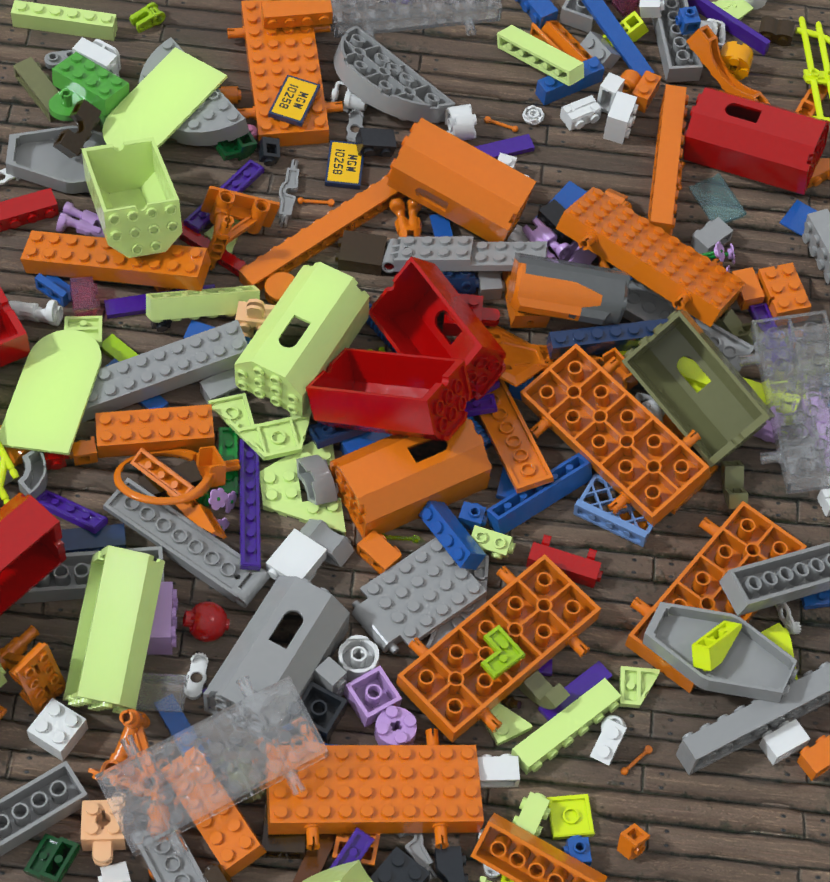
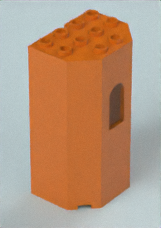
(460, 182)
(389, 489)

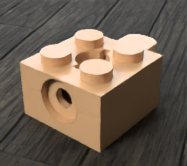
(252, 315)
(100, 831)

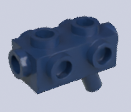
(463, 281)

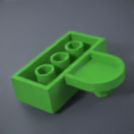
(81, 80)

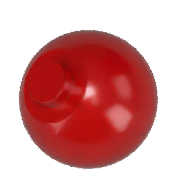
(206, 621)

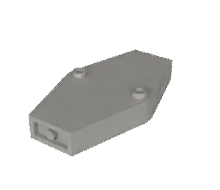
(37, 161)
(750, 669)

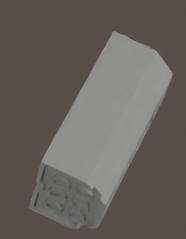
(267, 662)

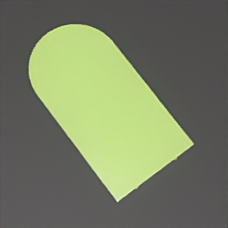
(162, 100)
(52, 393)

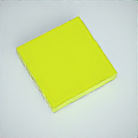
(570, 816)

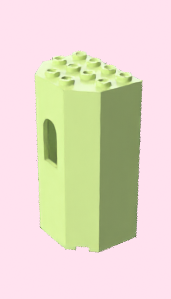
(133, 197)
(335, 316)
(114, 630)

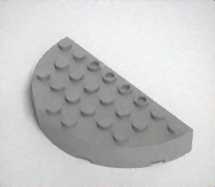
(386, 81)
(212, 121)

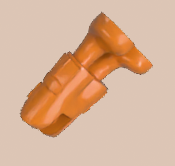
(404, 226)

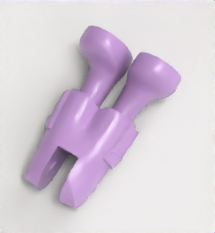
(87, 225)
(544, 233)

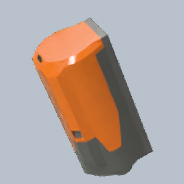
(568, 289)

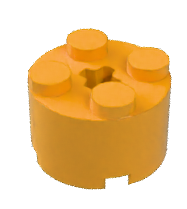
(737, 58)

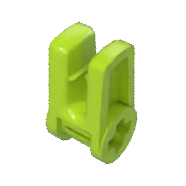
(147, 17)

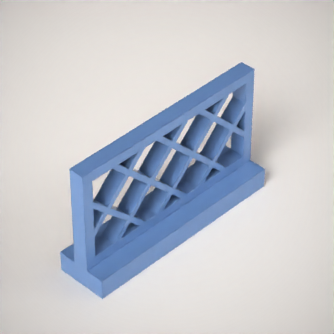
(608, 520)

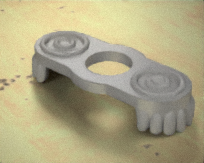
(355, 119)

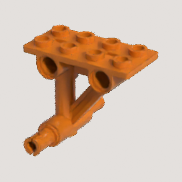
(230, 205)
(35, 671)
(134, 724)

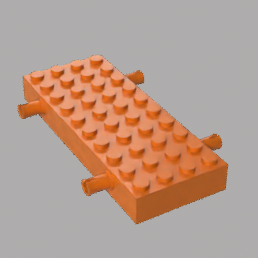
(272, 57)
(651, 255)
(615, 434)
(740, 541)
(541, 615)
(383, 792)

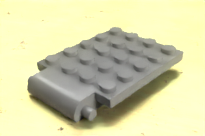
(416, 597)

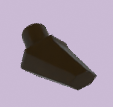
(510, 702)

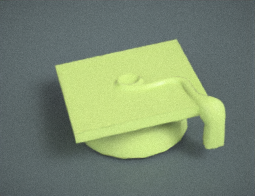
(736, 8)

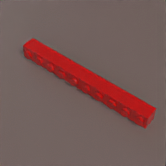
(227, 261)

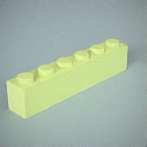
(64, 20)
(540, 55)
(197, 304)
(566, 725)

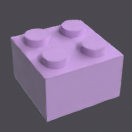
(371, 695)

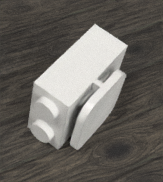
(99, 53)
(296, 557)

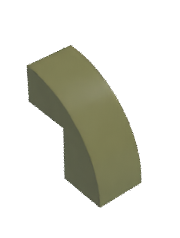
(732, 324)
(733, 483)
(542, 692)

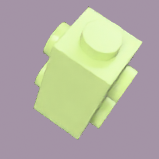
(493, 542)
(533, 811)

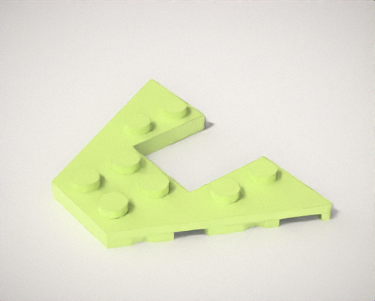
(269, 438)
(283, 495)

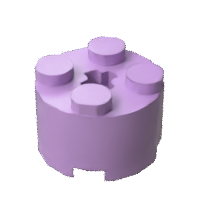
(395, 719)

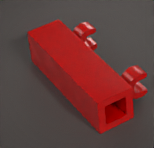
(577, 568)

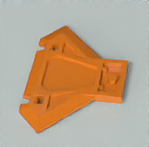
(522, 358)

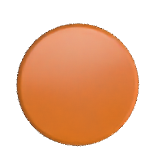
(276, 286)

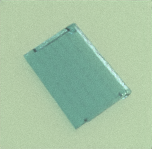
(717, 199)

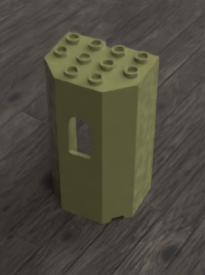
(722, 412)

